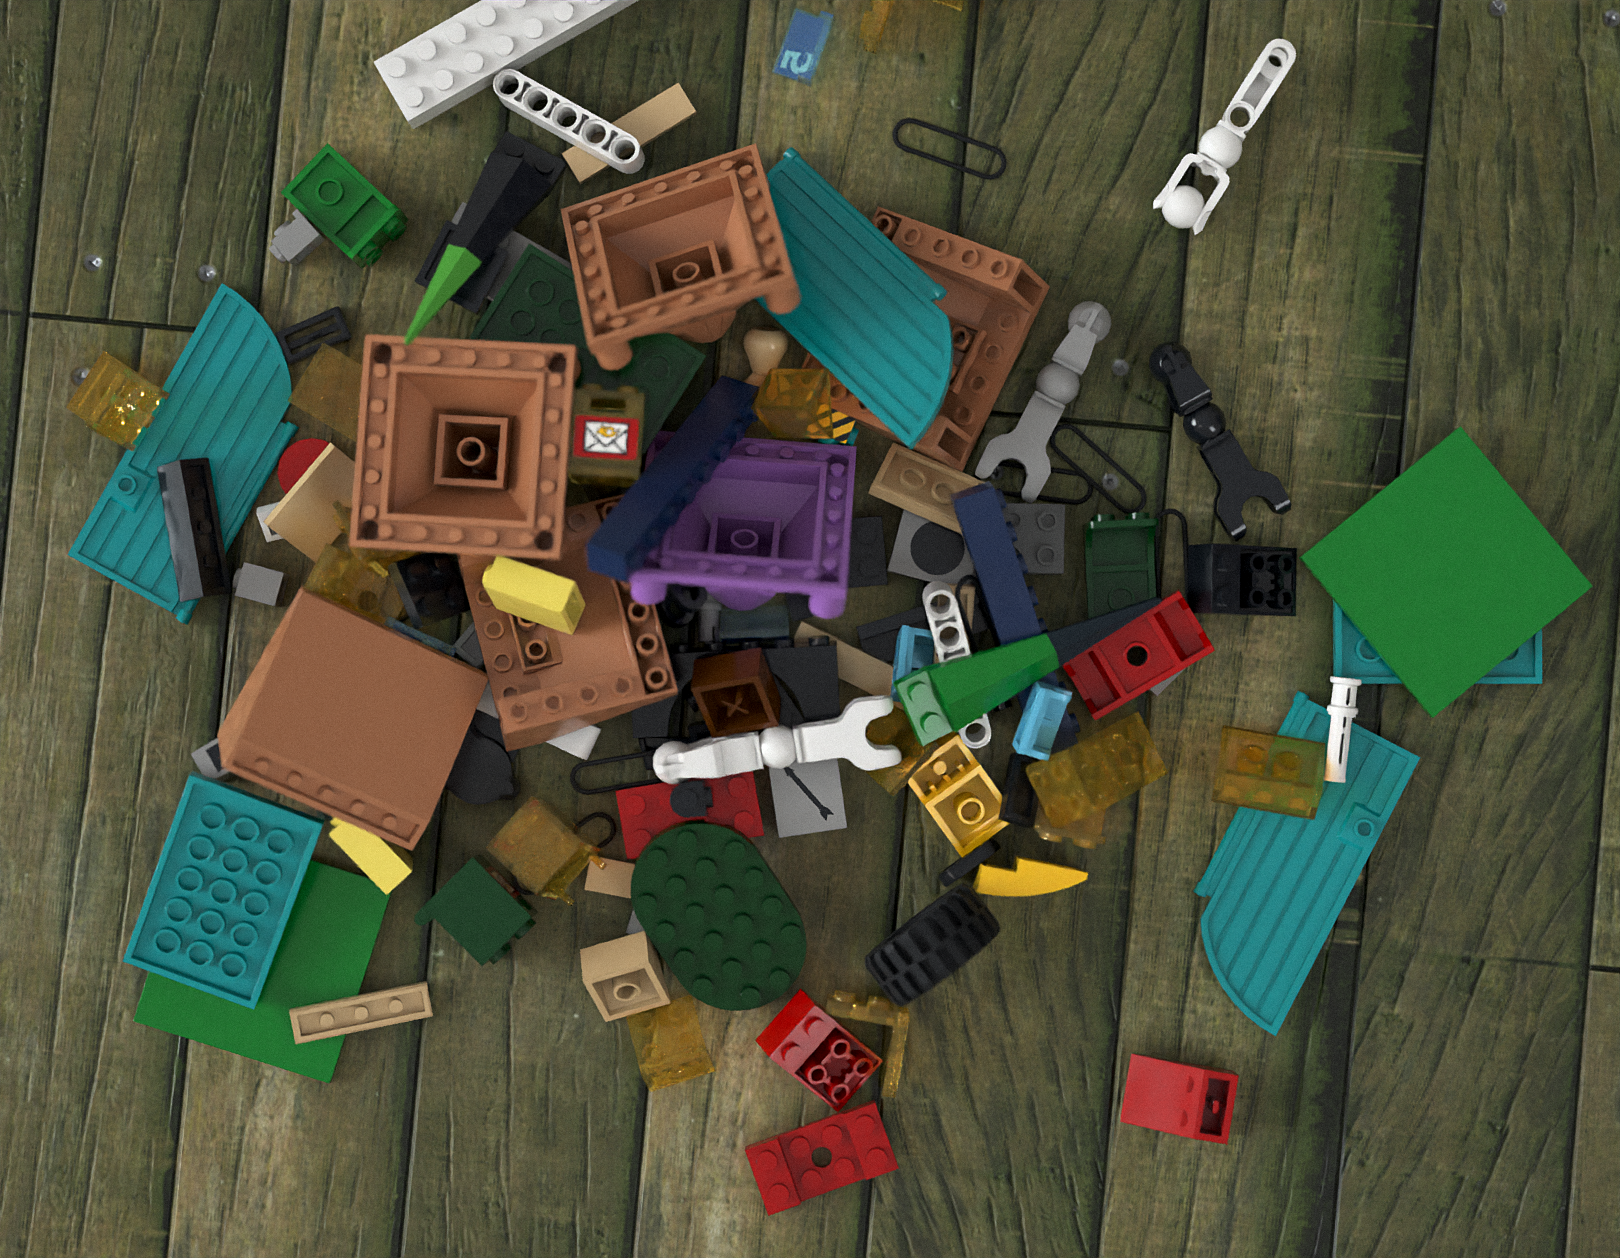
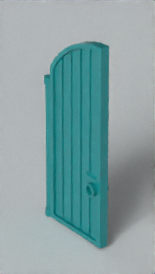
(861, 303)
(221, 406)
(1288, 877)

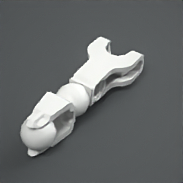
(1222, 145)

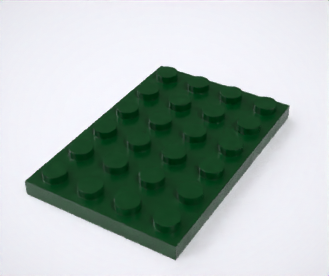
(543, 308)

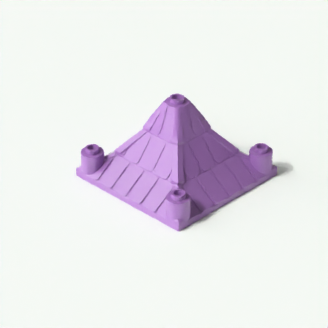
(760, 528)

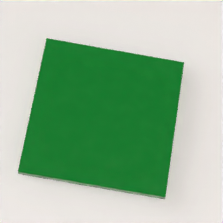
(1445, 572)
(317, 961)

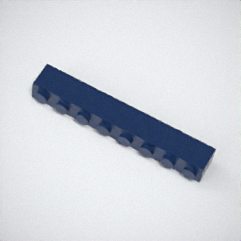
(672, 480)
(1003, 584)

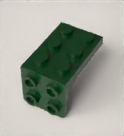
(1118, 561)

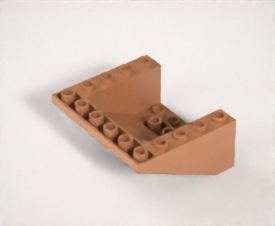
(990, 314)
(560, 681)
(352, 719)

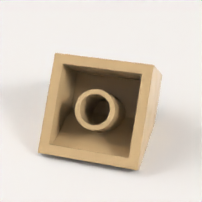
(624, 976)

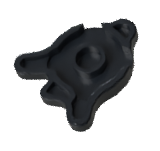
(482, 770)

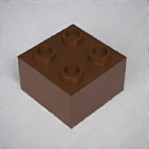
(736, 692)

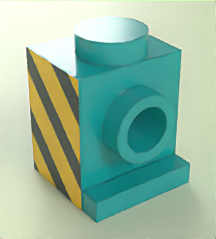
(843, 430)

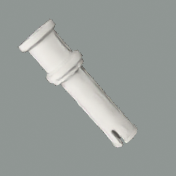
(1342, 711)

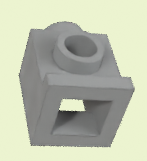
(295, 240)

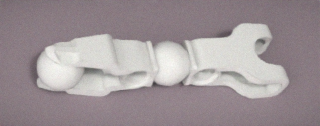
(781, 746)

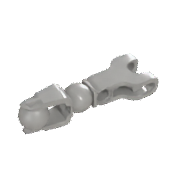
(1055, 386)

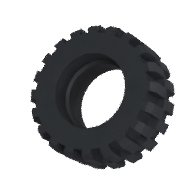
(932, 945)

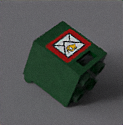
(480, 911)

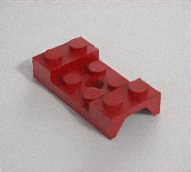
(1171, 642)
(785, 1162)

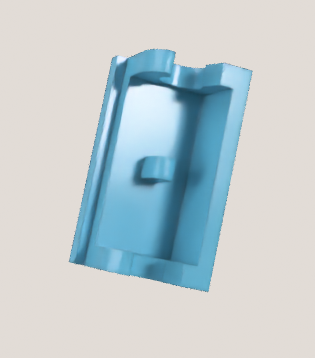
(912, 652)
(1041, 720)

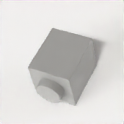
(260, 584)

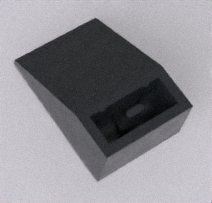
(1242, 580)

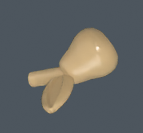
(764, 350)

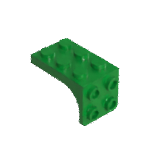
(346, 207)

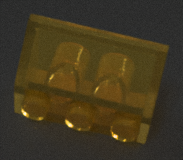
(1268, 772)

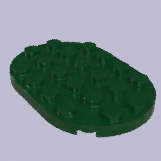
(718, 915)

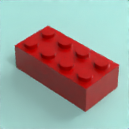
(648, 810)

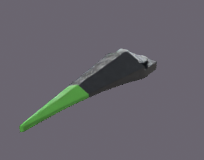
(507, 191)

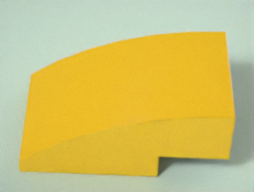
(959, 794)
(1025, 878)

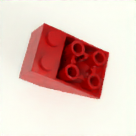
(818, 1050)
(1179, 1098)

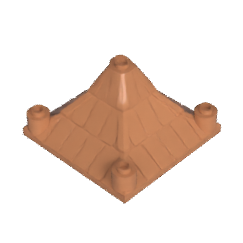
(678, 255)
(463, 447)

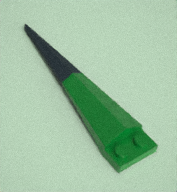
(965, 688)

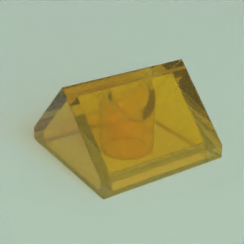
(796, 403)

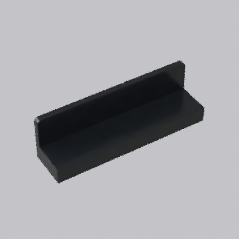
(194, 529)
(880, 635)

